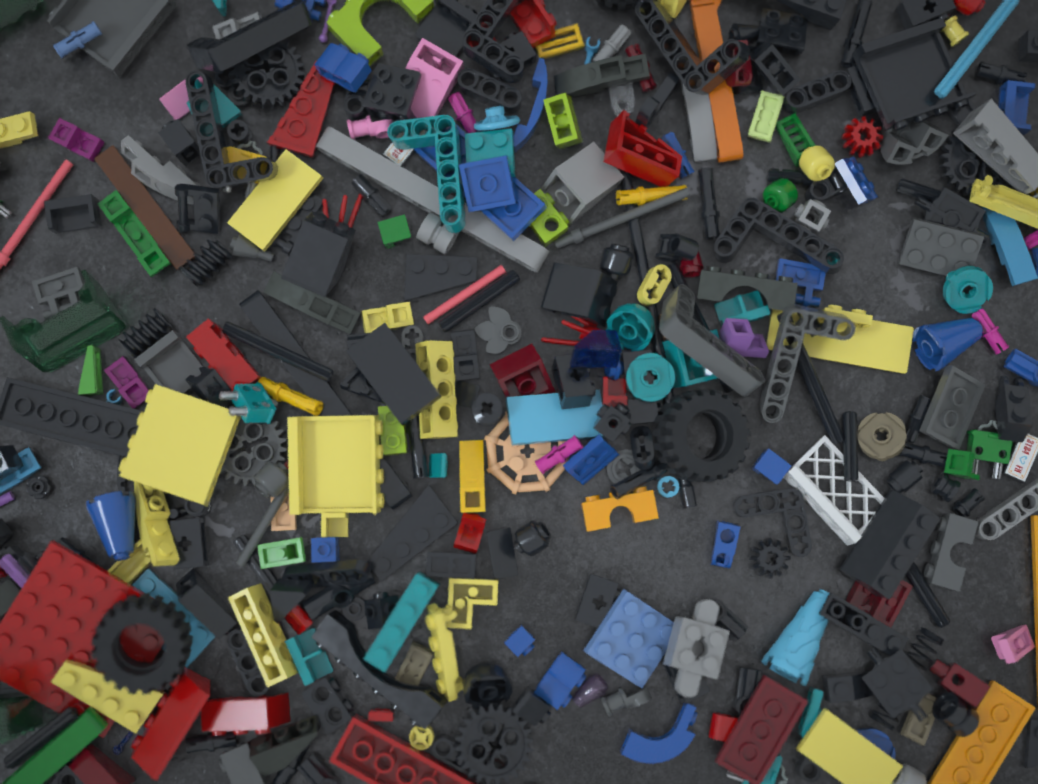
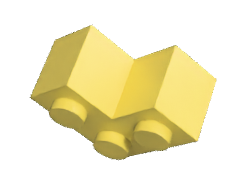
(465, 593)

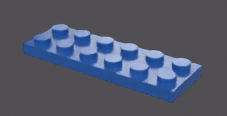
(509, 218)

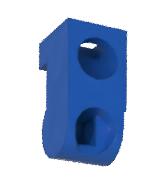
(724, 544)

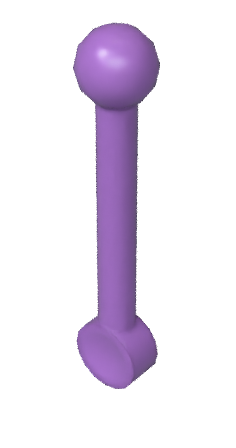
(323, 37)

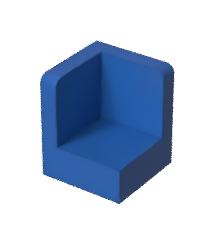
(771, 466)

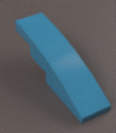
(1010, 246)

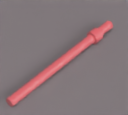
(34, 212)

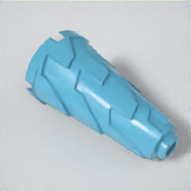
(799, 642)

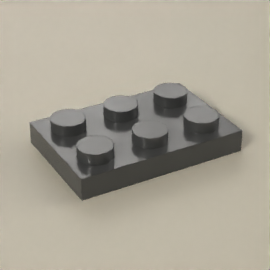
(939, 247)
(952, 407)

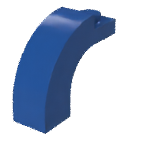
(663, 747)

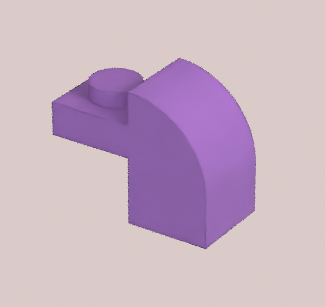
(740, 337)

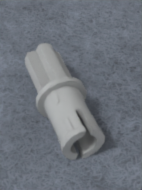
(613, 44)

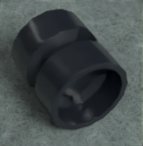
(955, 714)

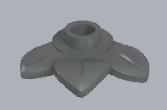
(495, 329)

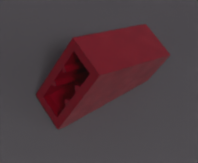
(97, 768)

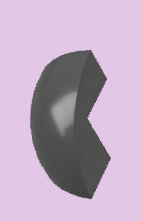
(911, 142)

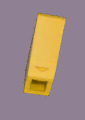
(472, 476)

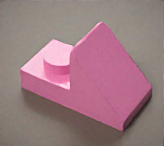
(1013, 643)

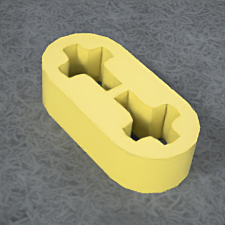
(658, 288)

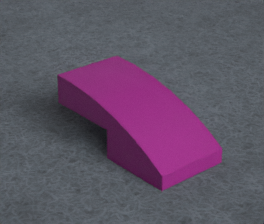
(76, 140)
(127, 381)

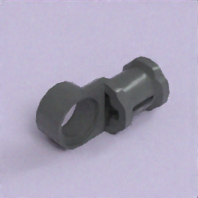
(619, 700)

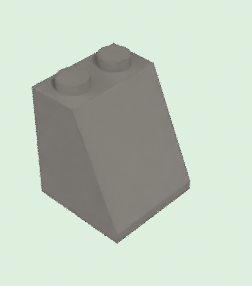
(581, 182)

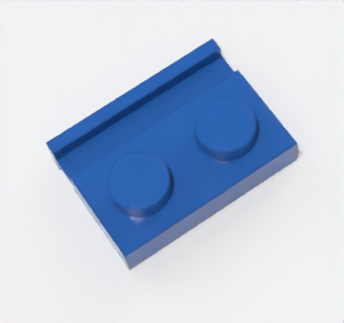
(590, 459)

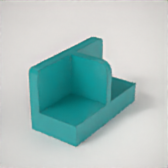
(742, 307)
(309, 658)

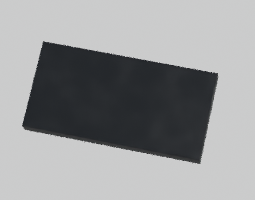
(393, 374)

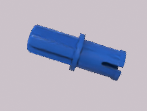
(672, 141)

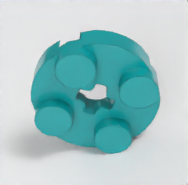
(958, 280)
(642, 389)

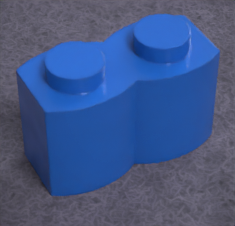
(343, 67)
(560, 680)

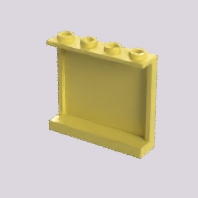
(179, 445)
(335, 464)

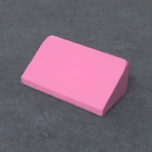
(176, 100)

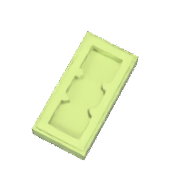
(766, 116)

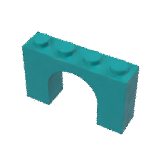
(402, 621)

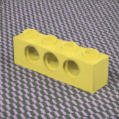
(429, 357)
(263, 634)

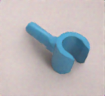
(591, 50)
(109, 395)

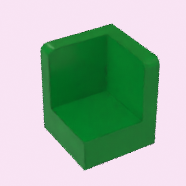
(394, 230)
(960, 464)

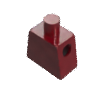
(968, 687)

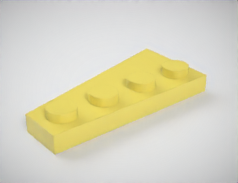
(91, 688)

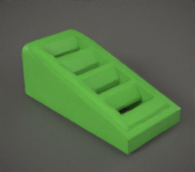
(91, 378)

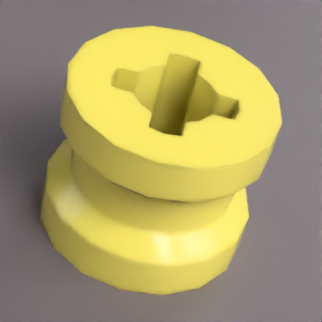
(418, 738)

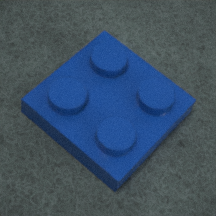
(487, 183)

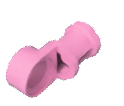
(366, 127)

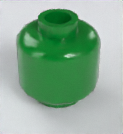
(780, 195)

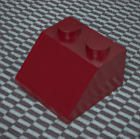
(522, 373)

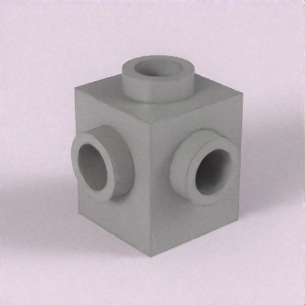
(817, 211)

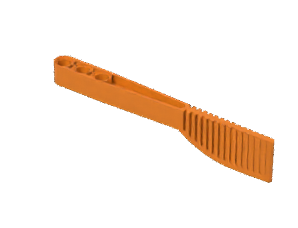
(721, 98)

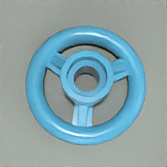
(495, 119)

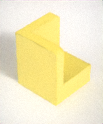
(334, 524)

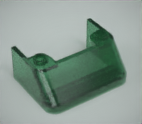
(69, 332)

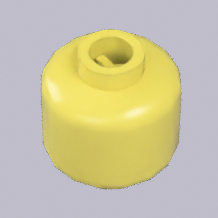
(816, 163)

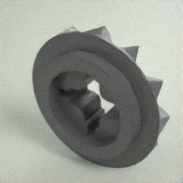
(614, 466)

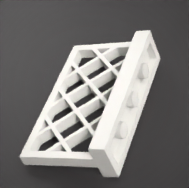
(821, 503)

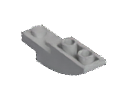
(152, 173)

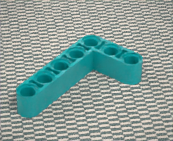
(445, 163)

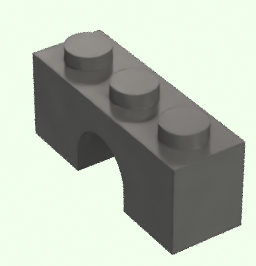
(941, 569)

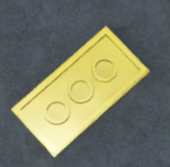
(275, 201)
(846, 753)

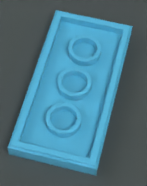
(542, 419)

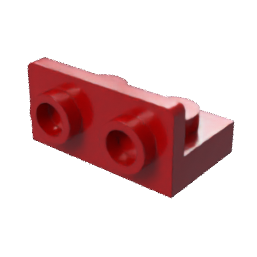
(534, 21)

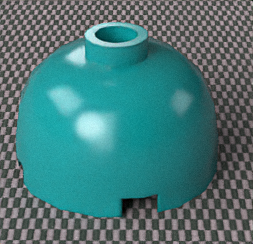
(633, 325)

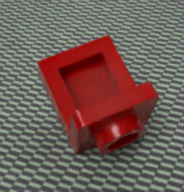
(470, 532)

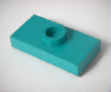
(810, 711)

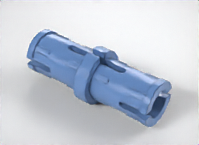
(77, 39)

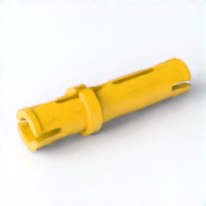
(641, 196)
(282, 392)

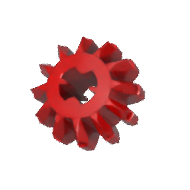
(853, 135)

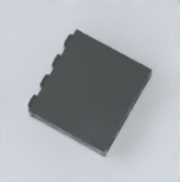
(123, 24)

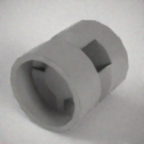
(434, 231)

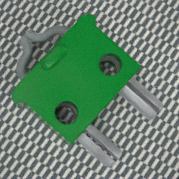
(988, 448)

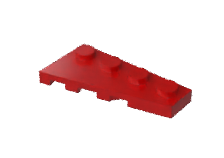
(304, 119)

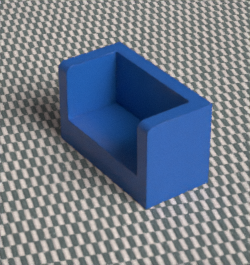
(1014, 103)

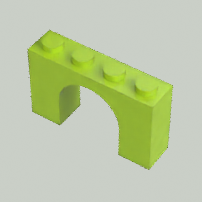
(348, 28)

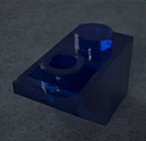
(597, 349)

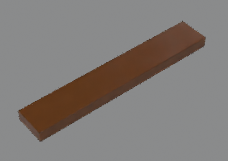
(145, 207)

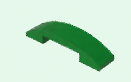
(134, 233)

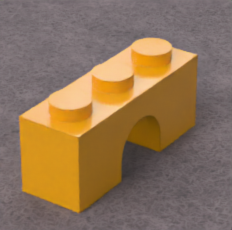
(640, 504)

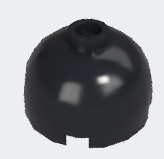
(485, 685)

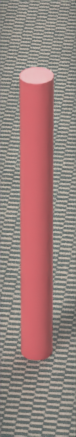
(464, 294)

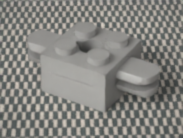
(696, 647)

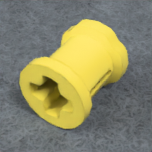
(954, 31)

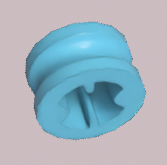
(666, 479)

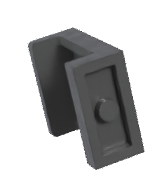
(170, 363)

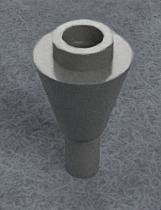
(245, 248)

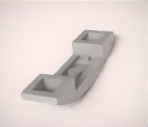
(700, 125)

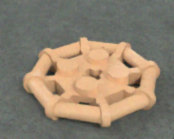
(519, 462)

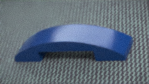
(524, 132)

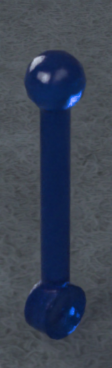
(118, 749)

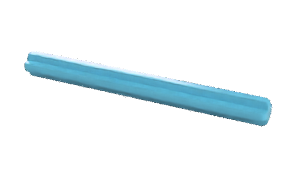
(975, 48)

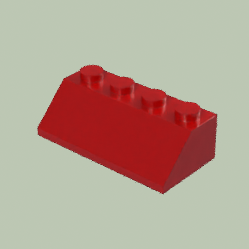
(171, 722)

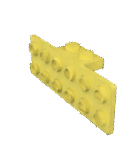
(872, 346)

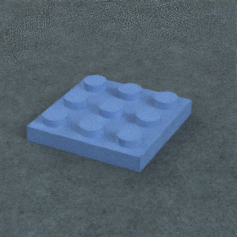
(631, 639)

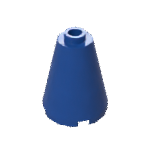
(945, 341)
(115, 522)

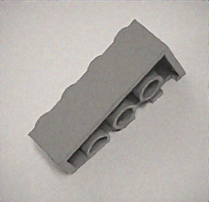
(1001, 146)

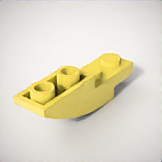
(17, 128)
(153, 525)

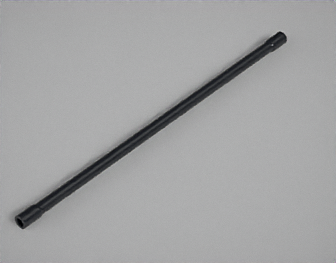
(686, 487)

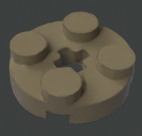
(882, 449)

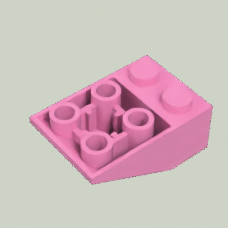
(437, 80)

